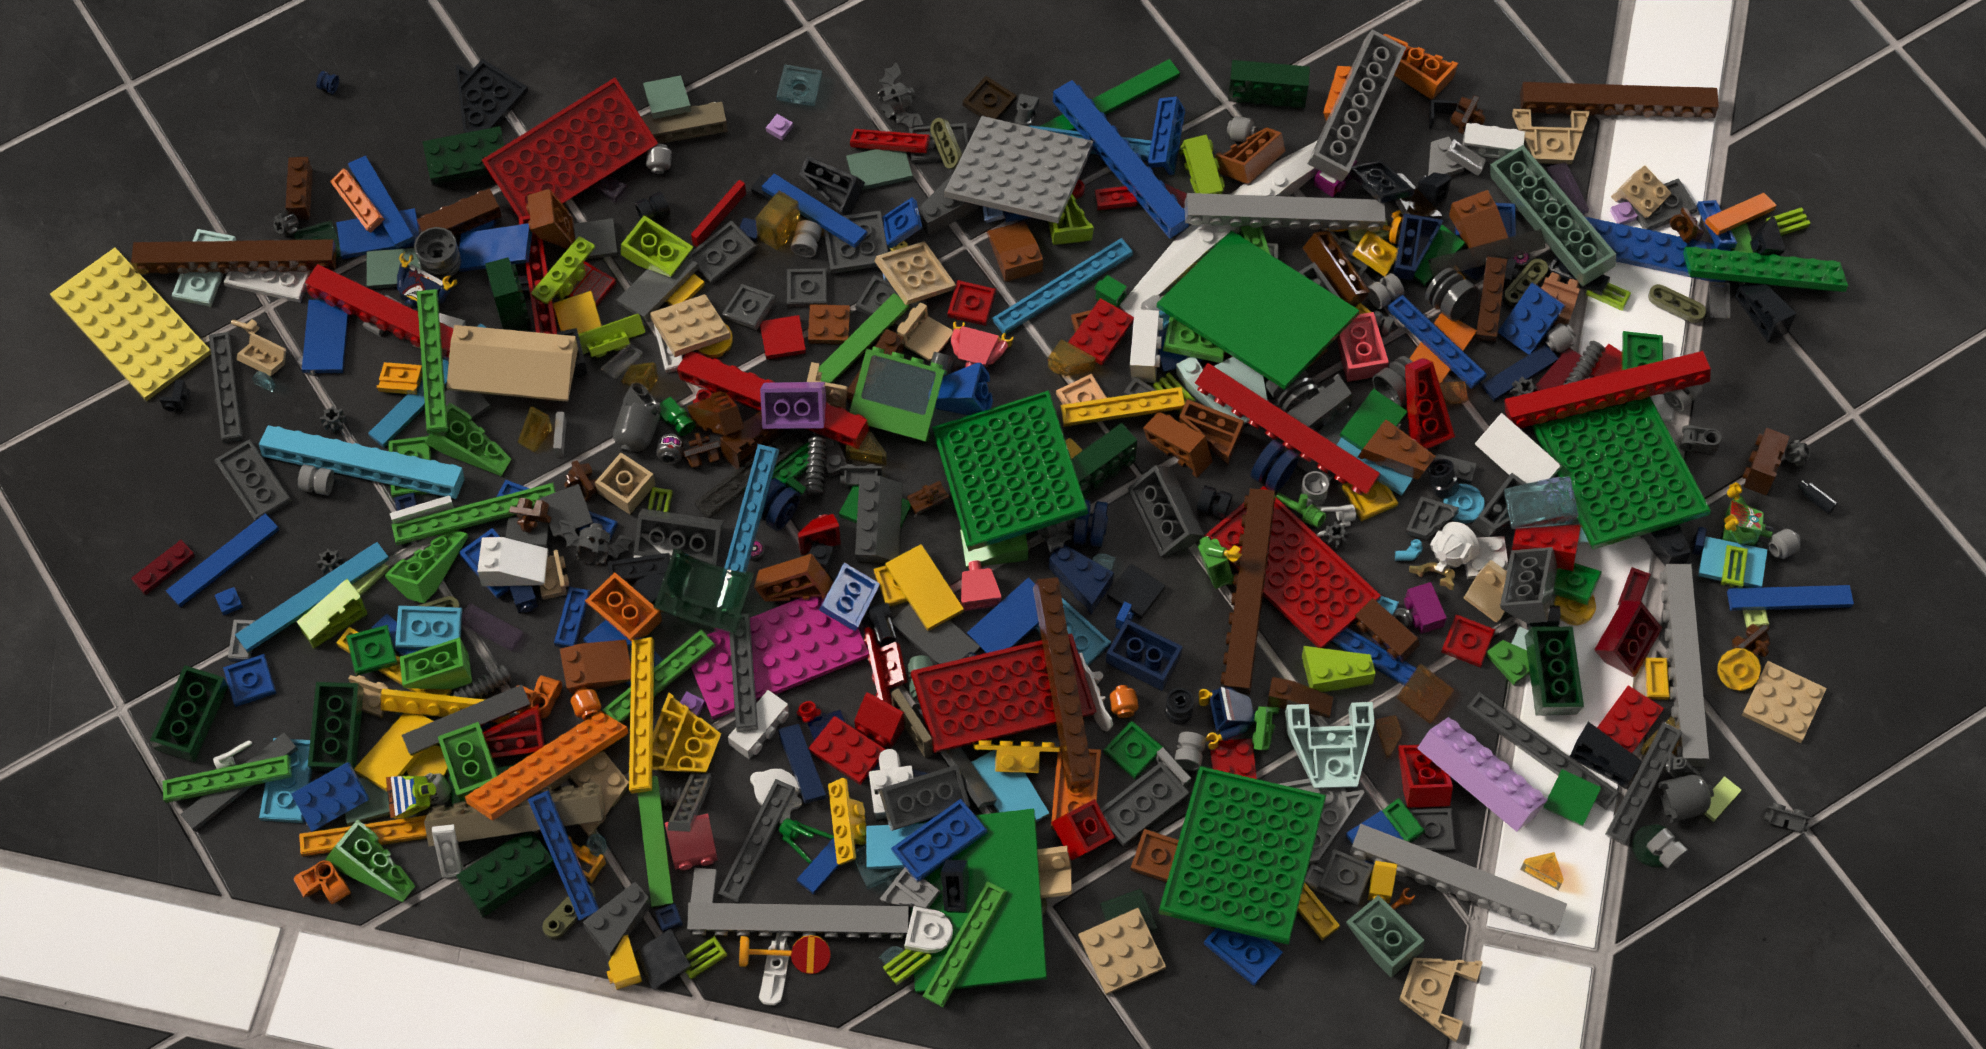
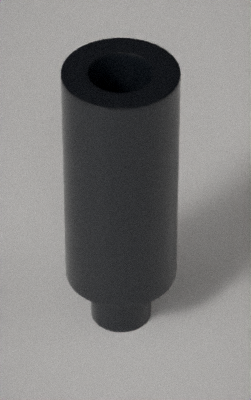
(1817, 496)

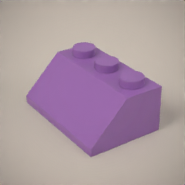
(793, 405)

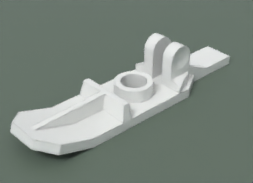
(1093, 678)
(774, 976)

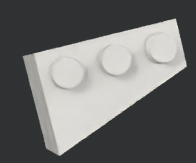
(1145, 345)

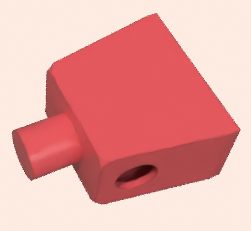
(979, 588)

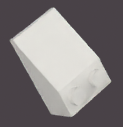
(511, 563)

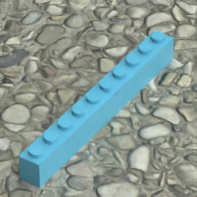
(362, 461)

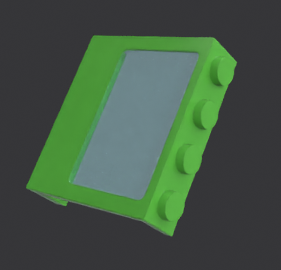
(897, 393)

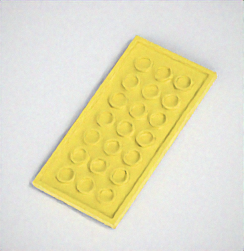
(130, 324)

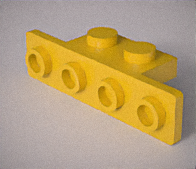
(1017, 757)
(847, 821)

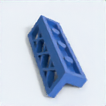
(1167, 134)

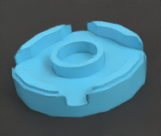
(1469, 503)

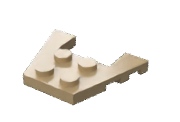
(1551, 144)
(601, 771)
(1428, 988)

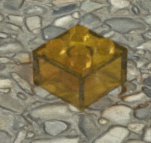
(778, 220)

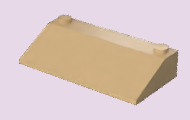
(511, 363)

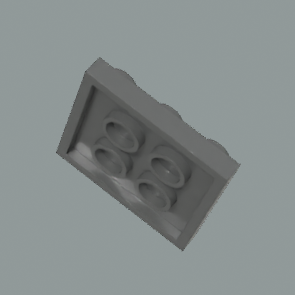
(847, 258)

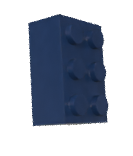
(1144, 654)

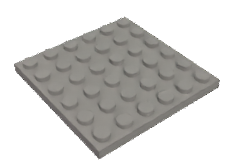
(1019, 169)

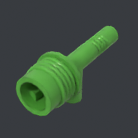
(1311, 515)

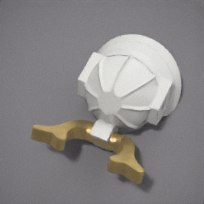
(1451, 547)

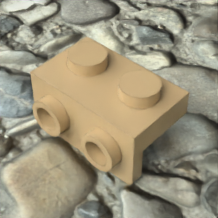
(262, 355)

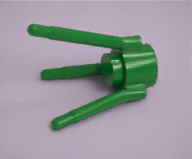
(792, 829)

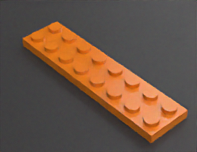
(546, 765)

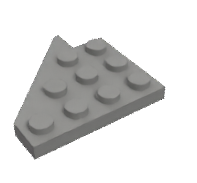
(1335, 813)

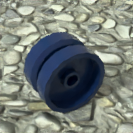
(1274, 466)
(779, 505)
(1092, 523)

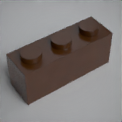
(299, 187)
(1386, 631)

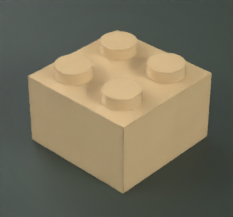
(625, 483)

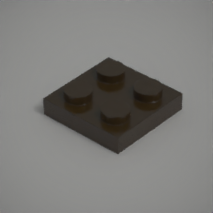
(989, 99)

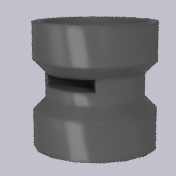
(1387, 325)

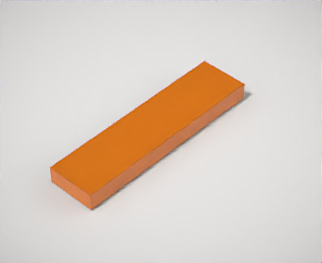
(357, 200)
(1740, 214)

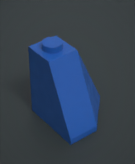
(965, 391)

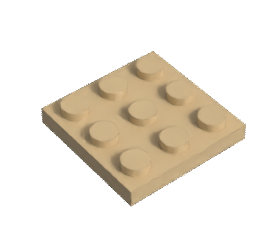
(915, 273)
(690, 325)
(1784, 701)
(1122, 951)

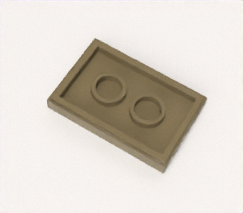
(913, 724)

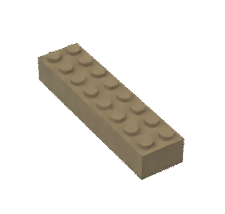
(573, 805)

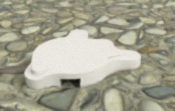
(763, 782)

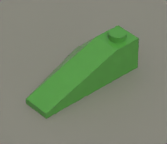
(468, 443)
(424, 572)
(365, 860)

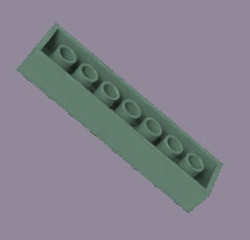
(1553, 212)

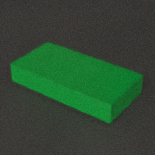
(1403, 821)

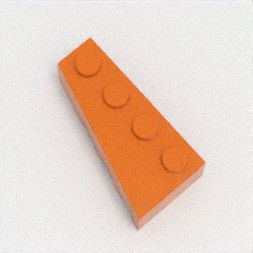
(1423, 71)

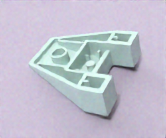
(1190, 369)
(1331, 753)

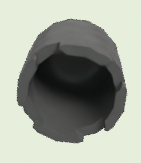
(635, 427)
(1685, 797)

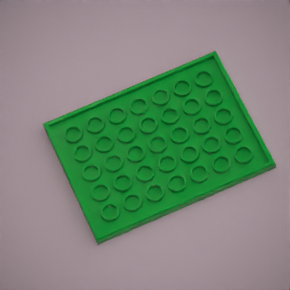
(1258, 309)
(1009, 471)
(1622, 471)
(1243, 855)
(1014, 941)

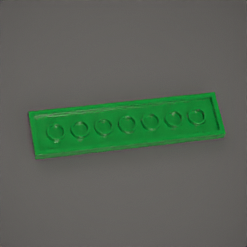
(1765, 269)

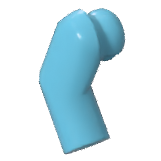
(1411, 553)

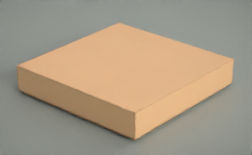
(1080, 391)

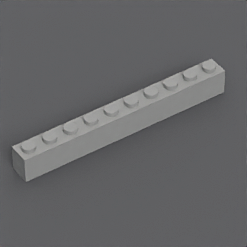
(1284, 212)
(1684, 663)
(1460, 879)
(798, 919)

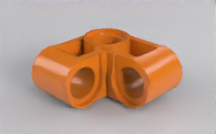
(545, 692)
(312, 881)

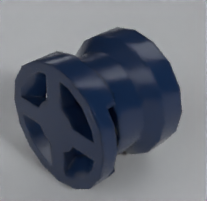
(327, 82)

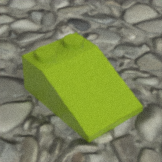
(655, 248)

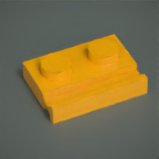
(400, 378)

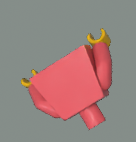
(978, 346)

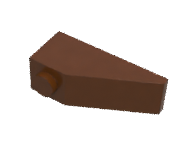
(1288, 692)

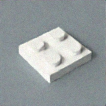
(1489, 549)

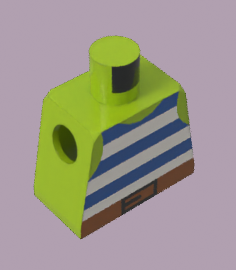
(408, 795)

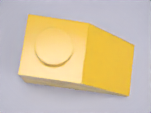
(1382, 881)
(623, 966)

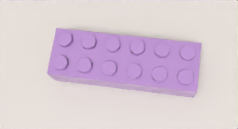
(1482, 774)

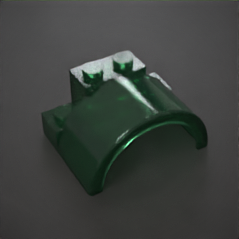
(704, 592)

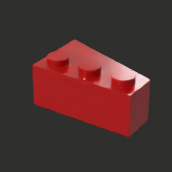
(516, 734)

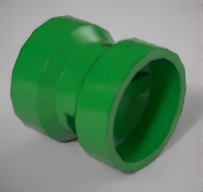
(680, 419)

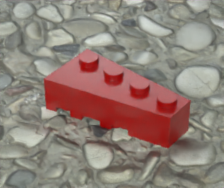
(1426, 407)

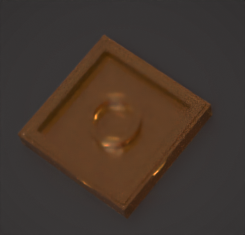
(1425, 693)

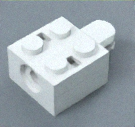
(889, 774)

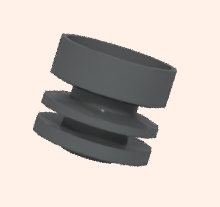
(438, 252)
(1451, 294)
(1392, 381)
(1295, 393)

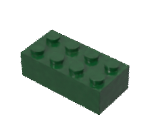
(1268, 83)
(461, 154)
(508, 295)
(1105, 458)
(1554, 671)
(189, 713)
(335, 725)
(506, 872)

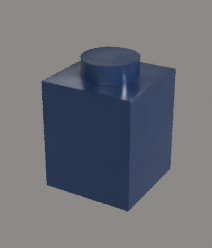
(524, 598)

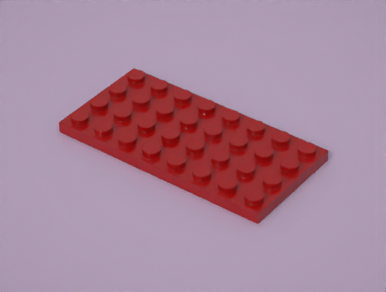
(571, 148)
(1303, 575)
(991, 695)

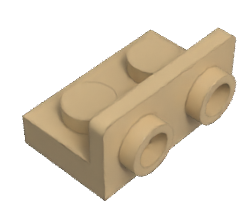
(555, 581)
(371, 695)

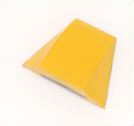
(682, 739)

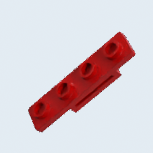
(886, 665)

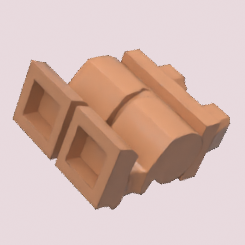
(1564, 293)

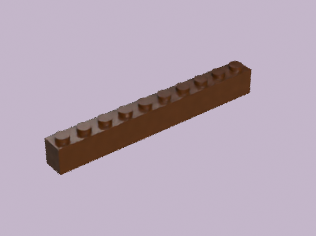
(1620, 99)
(233, 256)
(1249, 591)
(1063, 683)

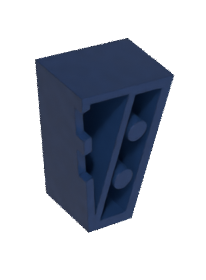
(1081, 575)

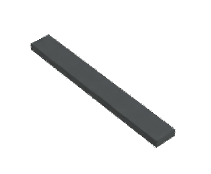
(1536, 745)

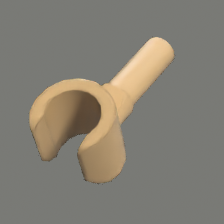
(250, 327)

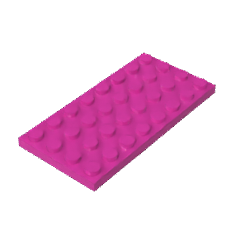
(788, 649)

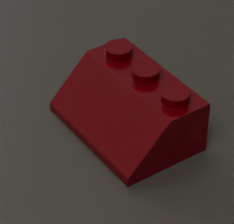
(1628, 637)

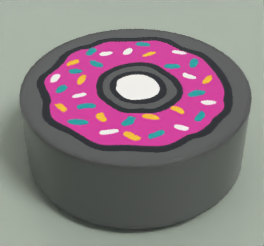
(1522, 260)
(758, 551)

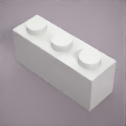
(1492, 140)
(770, 713)

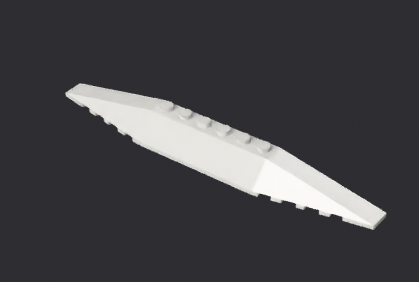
(1196, 242)

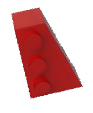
(1562, 539)

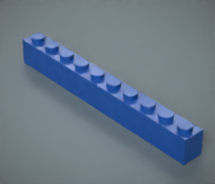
(1121, 158)

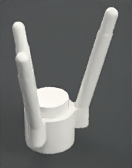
(1343, 513)
(226, 759)

